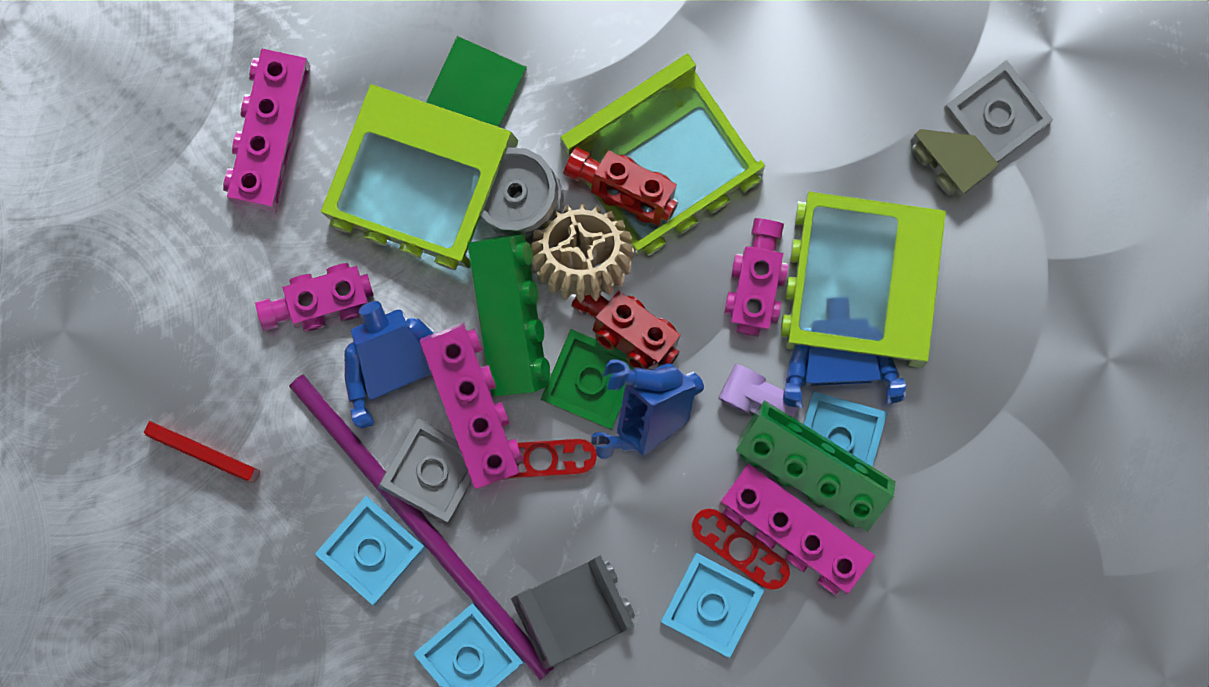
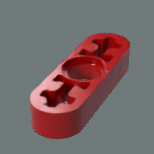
(570, 466)
(758, 574)

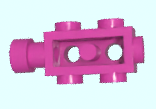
(756, 286)
(325, 299)

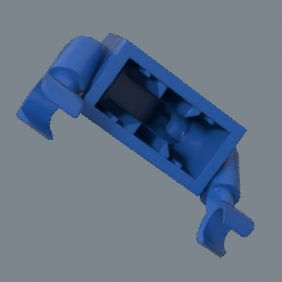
(382, 357)
(833, 367)
(652, 406)

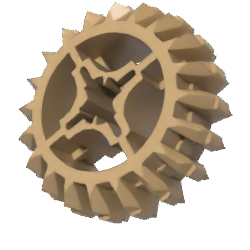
(566, 265)

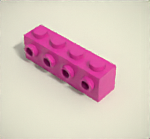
(268, 130)
(470, 406)
(797, 530)

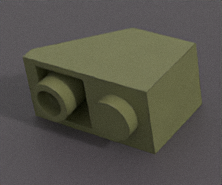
(955, 157)

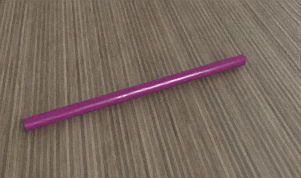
(420, 526)

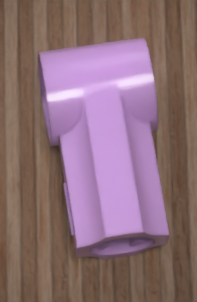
(747, 390)

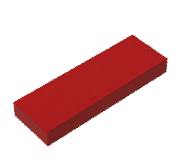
(201, 452)

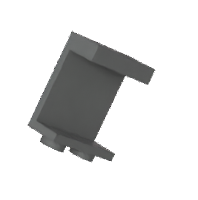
(573, 611)

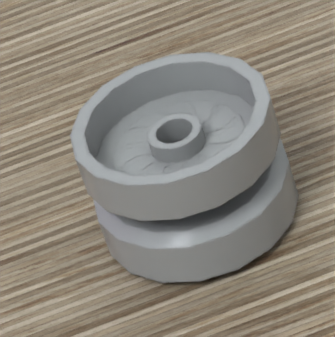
(540, 189)

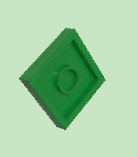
(477, 83)
(578, 382)

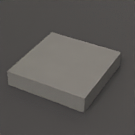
(999, 111)
(428, 472)

